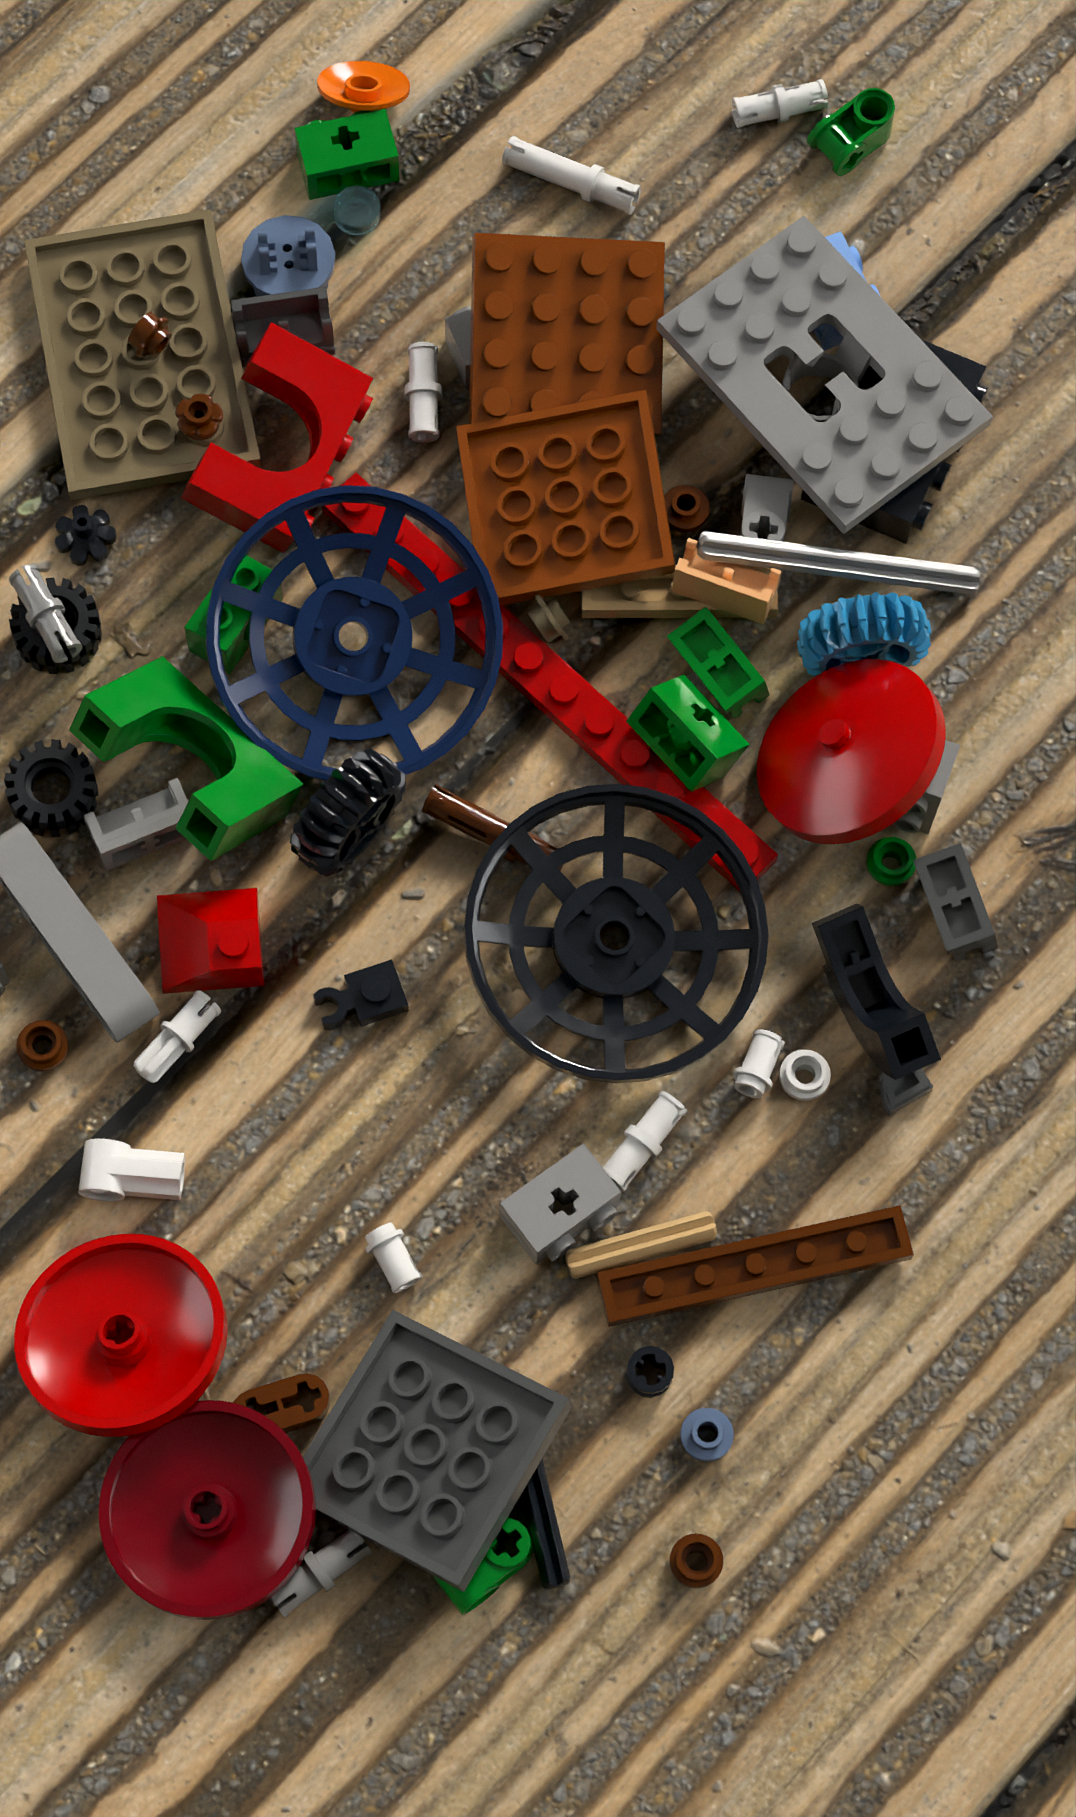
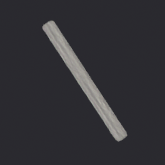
(838, 563)

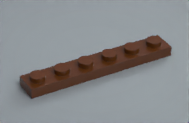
(754, 1265)

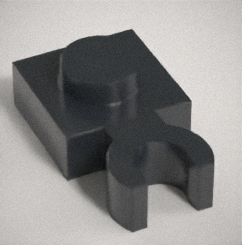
(370, 994)

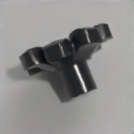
(85, 535)

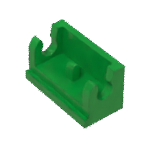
(718, 662)

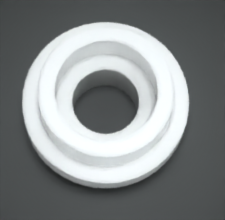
(809, 1061)

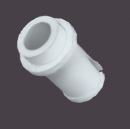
(755, 1073)
(393, 1257)

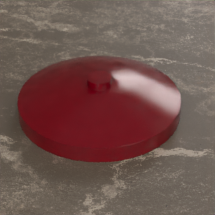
(207, 1511)

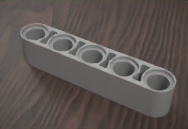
(72, 935)

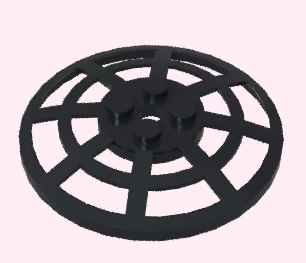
(622, 904)

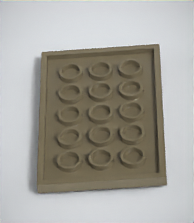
(106, 400)

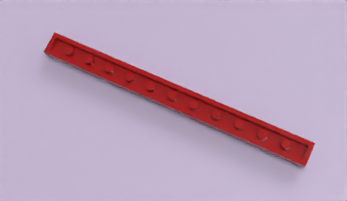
(558, 689)

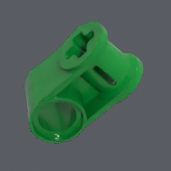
(850, 137)
(493, 1569)

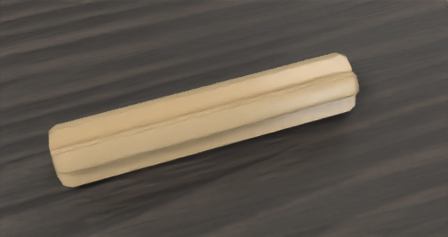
(641, 1244)

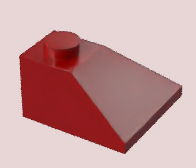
(210, 940)

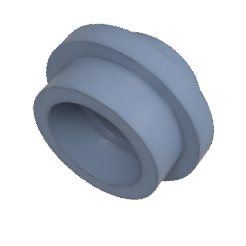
(695, 1446)

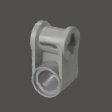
(766, 507)

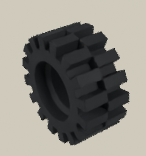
(86, 628)
(41, 762)

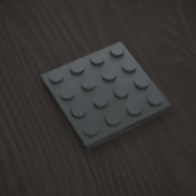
(431, 1448)

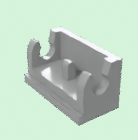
(138, 826)

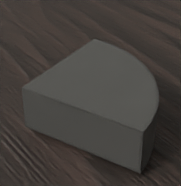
(903, 1091)

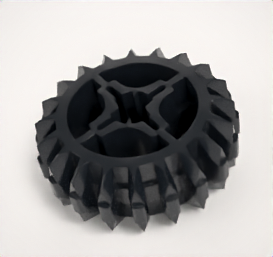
(347, 812)

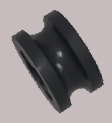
(661, 1360)

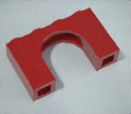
(324, 395)

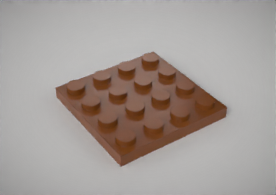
(563, 322)
(567, 497)

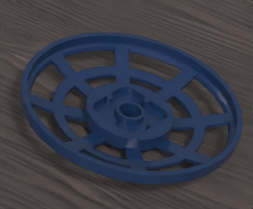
(360, 602)

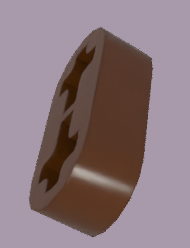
(286, 1391)

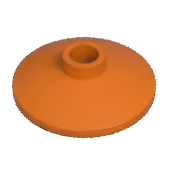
(363, 85)

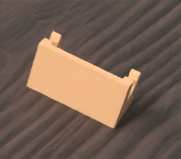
(726, 585)

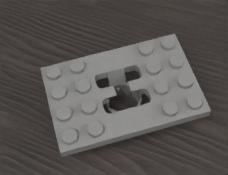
(876, 436)

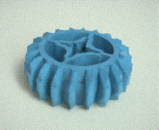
(864, 629)

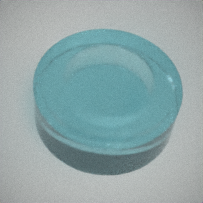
(356, 210)

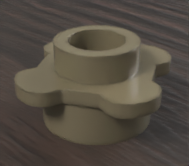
(549, 619)

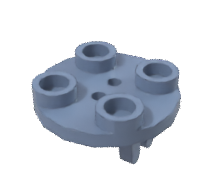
(266, 261)

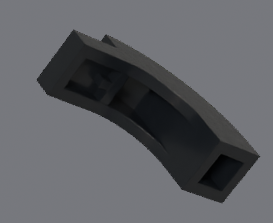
(878, 1014)

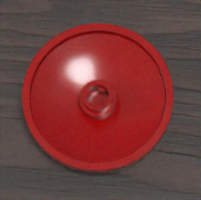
(851, 751)
(120, 1335)

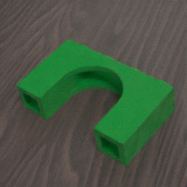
(167, 707)

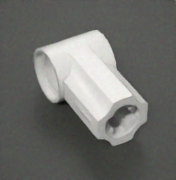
(115, 1171)

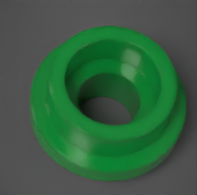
(894, 848)

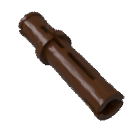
(473, 820)

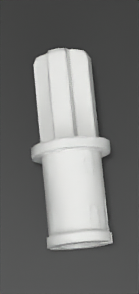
(176, 1037)

